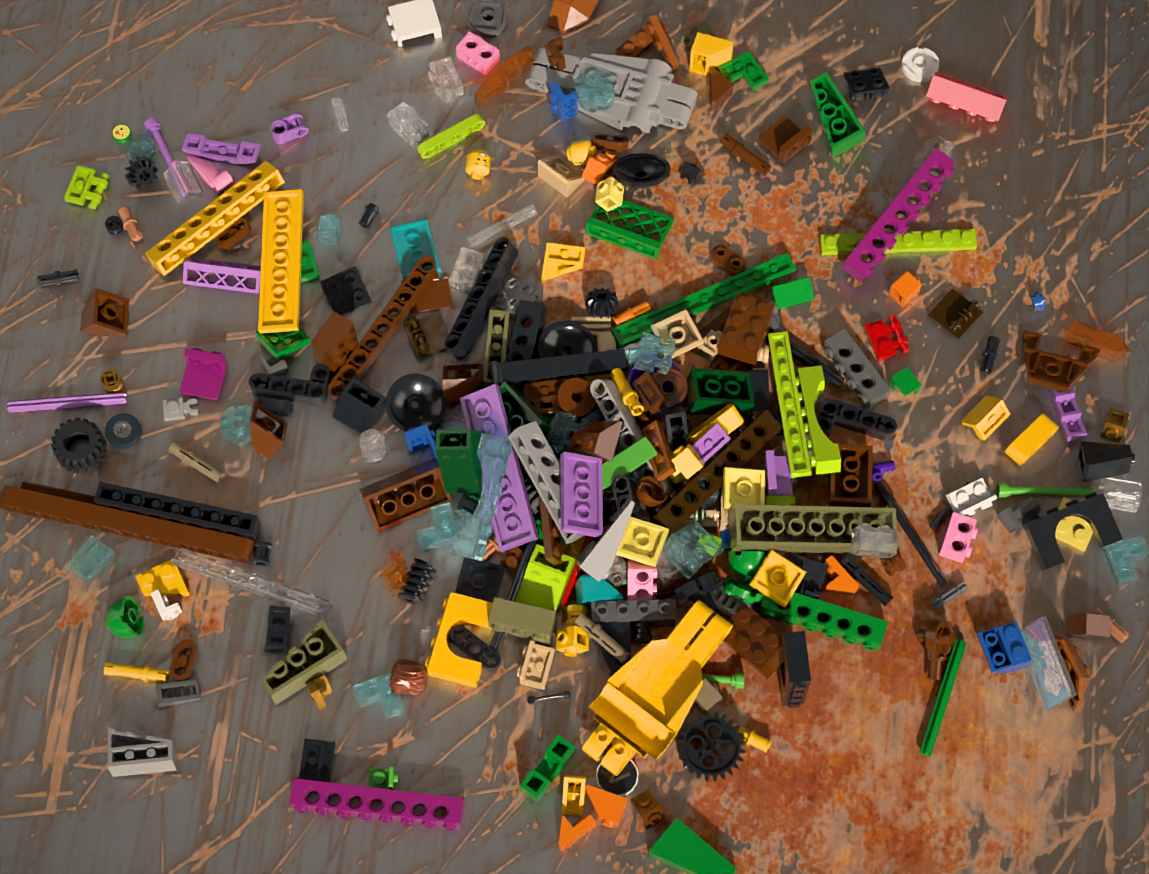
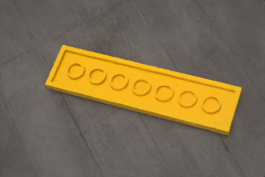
(281, 261)

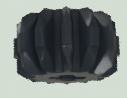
(139, 179)
(601, 303)

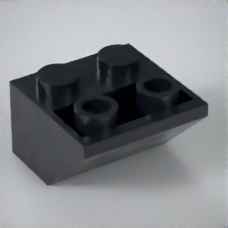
(359, 406)

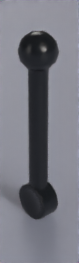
(531, 699)

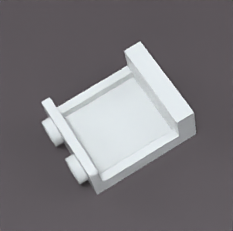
(413, 20)

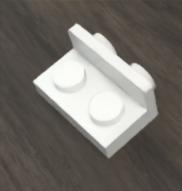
(970, 497)

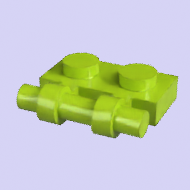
(81, 184)

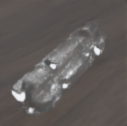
(340, 114)

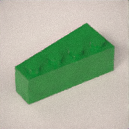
(836, 117)

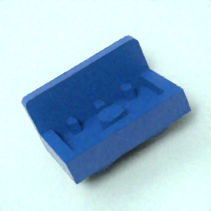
(562, 105)

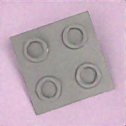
(514, 291)

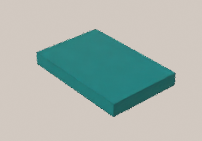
(413, 242)

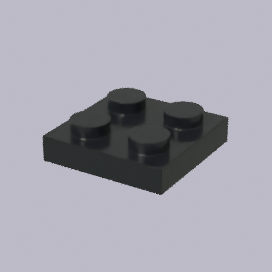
(480, 579)

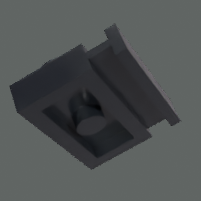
(317, 760)

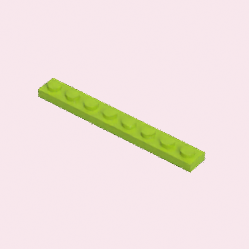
(910, 242)
(789, 404)

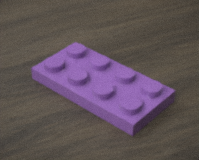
(581, 494)

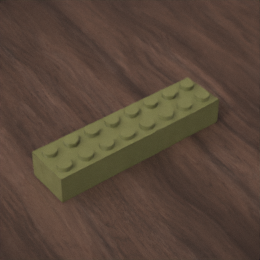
(802, 527)

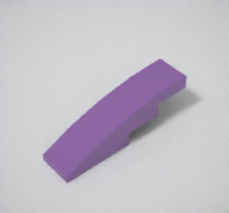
(1068, 414)

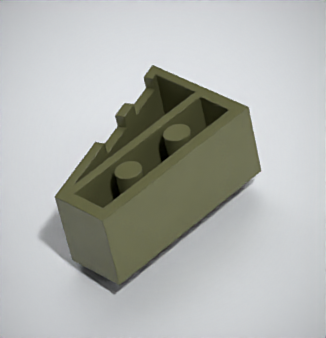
(523, 620)

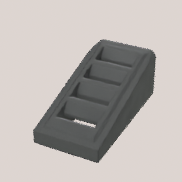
(172, 701)

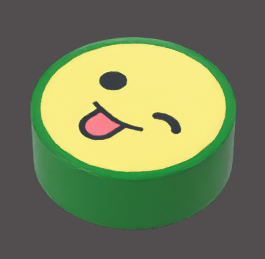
(121, 133)

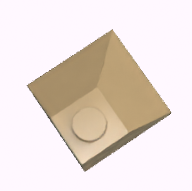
(681, 329)

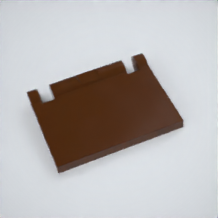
(434, 298)

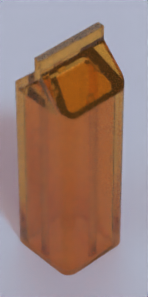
(1110, 346)

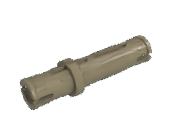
(196, 462)
(594, 631)

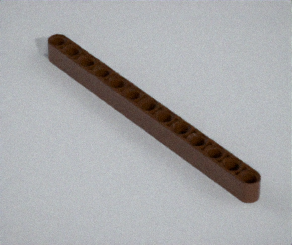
(126, 524)

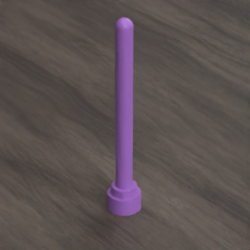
(153, 127)

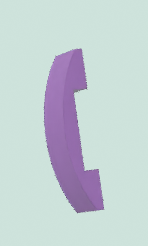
(221, 151)

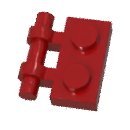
(881, 341)

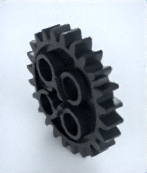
(727, 734)

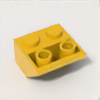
(709, 53)

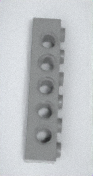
(543, 470)

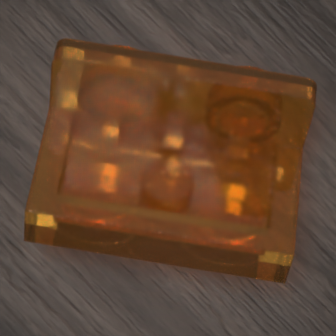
(394, 575)

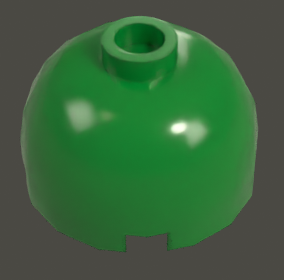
(746, 563)
(124, 618)

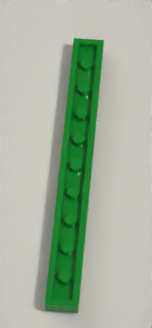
(707, 298)

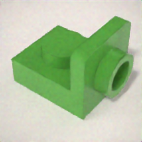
(383, 778)

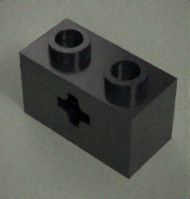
(674, 427)

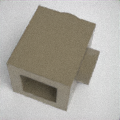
(708, 697)

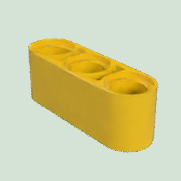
(727, 418)
(1031, 439)

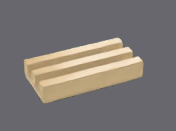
(594, 323)

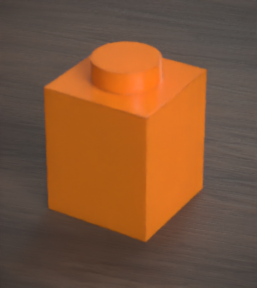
(905, 288)

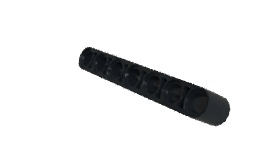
(481, 298)
(558, 367)

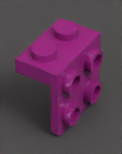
(203, 373)

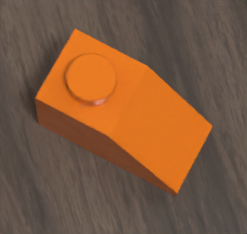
(606, 805)

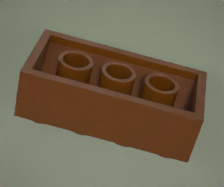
(405, 495)

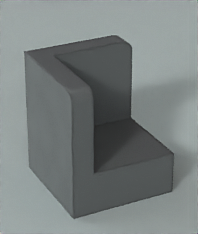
(274, 366)

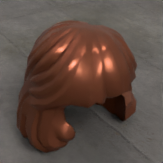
(408, 678)

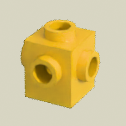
(572, 640)

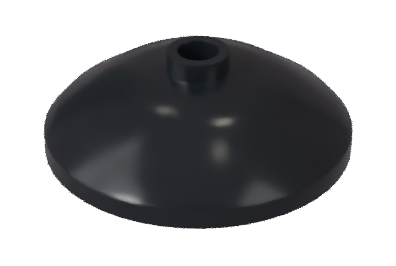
(641, 170)
(565, 337)
(421, 390)

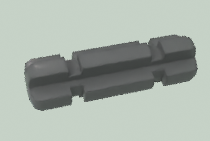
(948, 595)

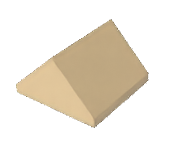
(559, 174)

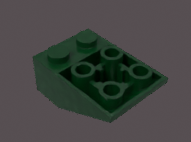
(459, 460)

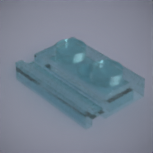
(90, 560)

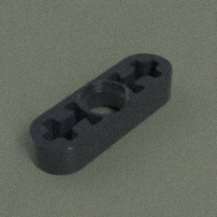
(475, 656)

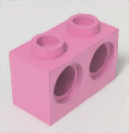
(476, 55)
(955, 536)
(640, 581)

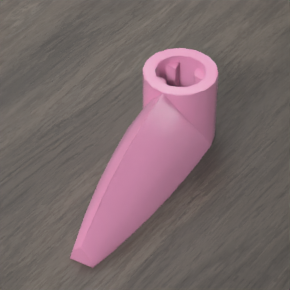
(212, 174)

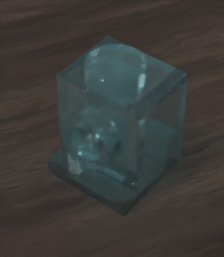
(141, 147)
(329, 229)

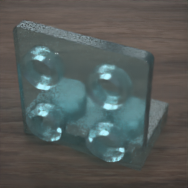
(691, 549)

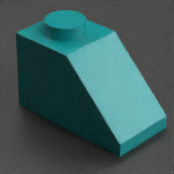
(590, 590)

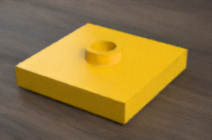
(777, 578)

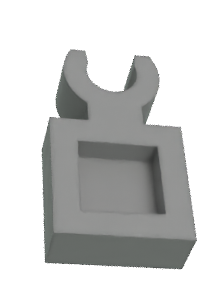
(176, 408)

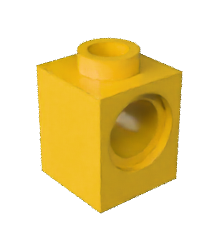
(687, 460)

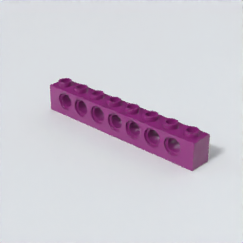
(936, 162)
(304, 788)

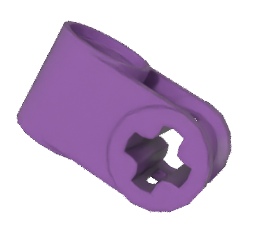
(289, 128)

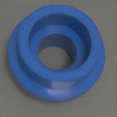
(1038, 301)

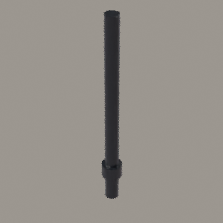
(889, 500)
(515, 586)

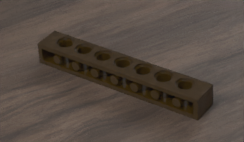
(767, 428)

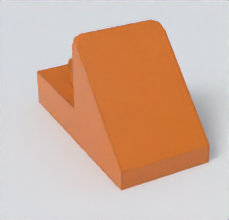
(842, 582)
(570, 834)

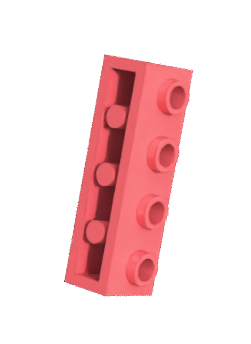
(966, 96)

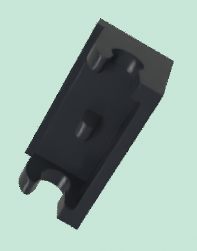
(277, 628)

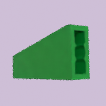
(688, 852)

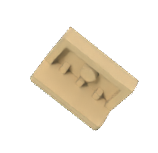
(536, 665)

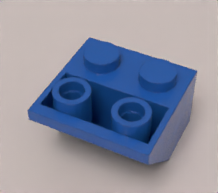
(1004, 648)

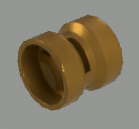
(109, 385)

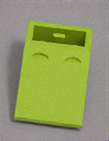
(544, 582)

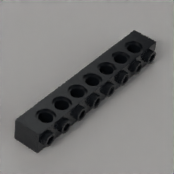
(178, 510)

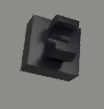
(691, 170)

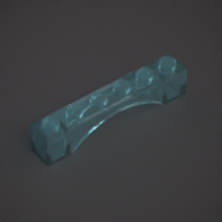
(493, 456)

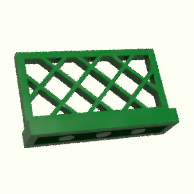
(624, 236)

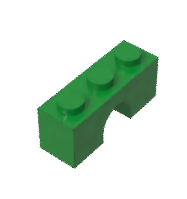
(552, 764)

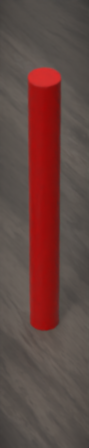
(574, 576)

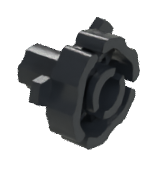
(699, 590)

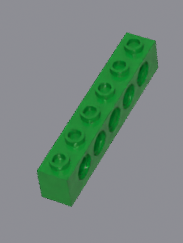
(835, 614)

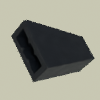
(1104, 460)
(622, 635)

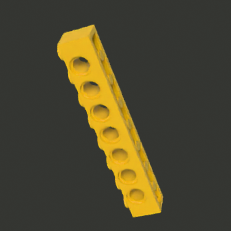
(214, 218)

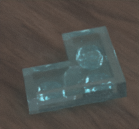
(442, 533)
(1121, 556)
(379, 690)

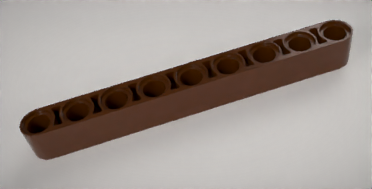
(385, 320)

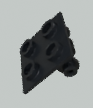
(865, 82)
(345, 291)
(814, 577)

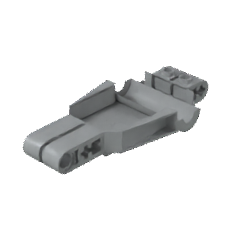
(642, 88)

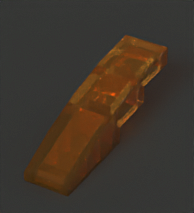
(499, 80)

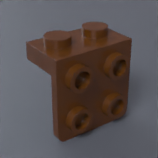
(785, 138)

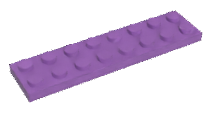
(514, 518)

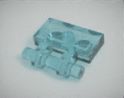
(648, 351)
(561, 430)

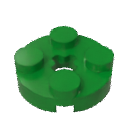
(742, 589)

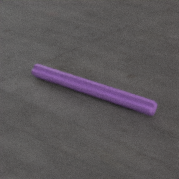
(67, 402)

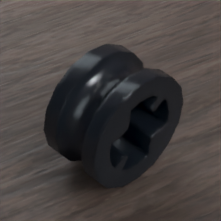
(110, 222)

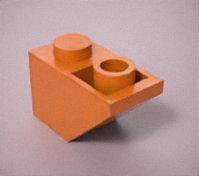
(599, 166)

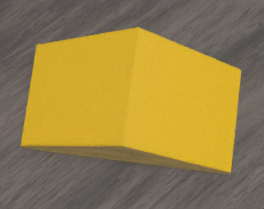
(573, 795)

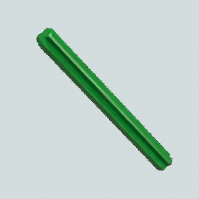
(942, 698)

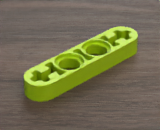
(451, 136)

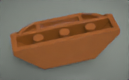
(570, 13)
(1078, 672)

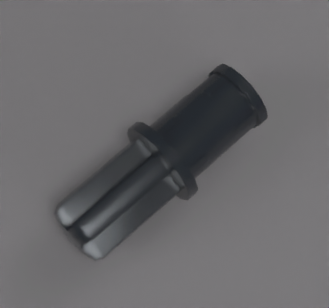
(989, 355)

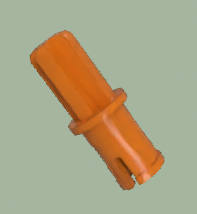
(631, 314)

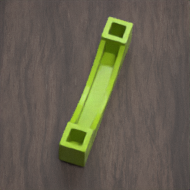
(825, 454)

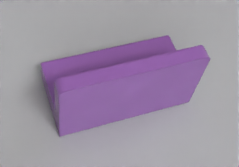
(710, 442)
(777, 474)

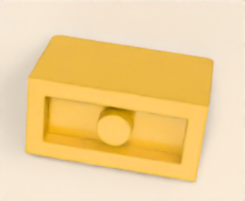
(986, 416)

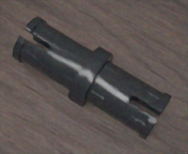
(58, 278)

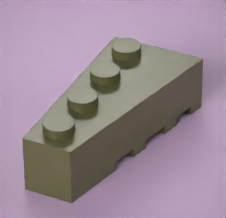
(313, 656)

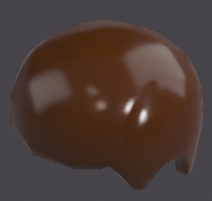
(650, 492)

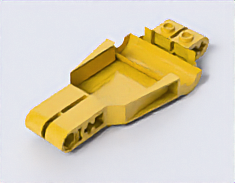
(654, 691)

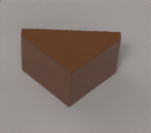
(720, 89)
(1089, 625)

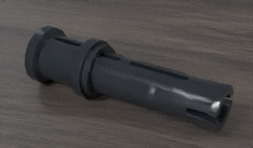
(858, 571)

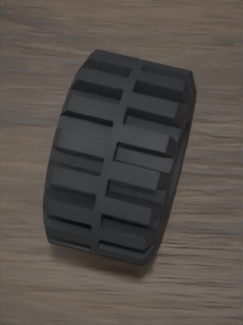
(70, 433)

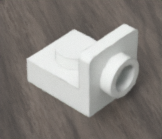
(164, 608)

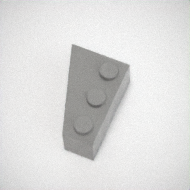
(139, 754)

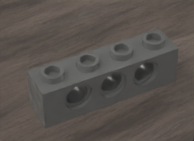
(867, 373)
(658, 612)

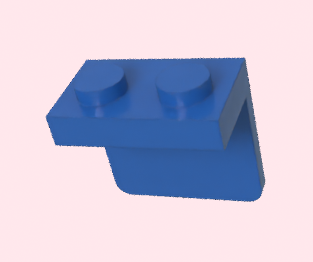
(421, 438)

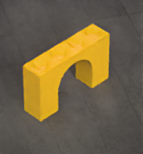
(445, 664)

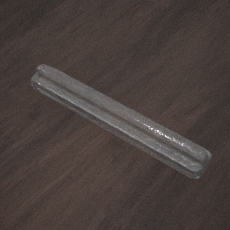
(501, 226)

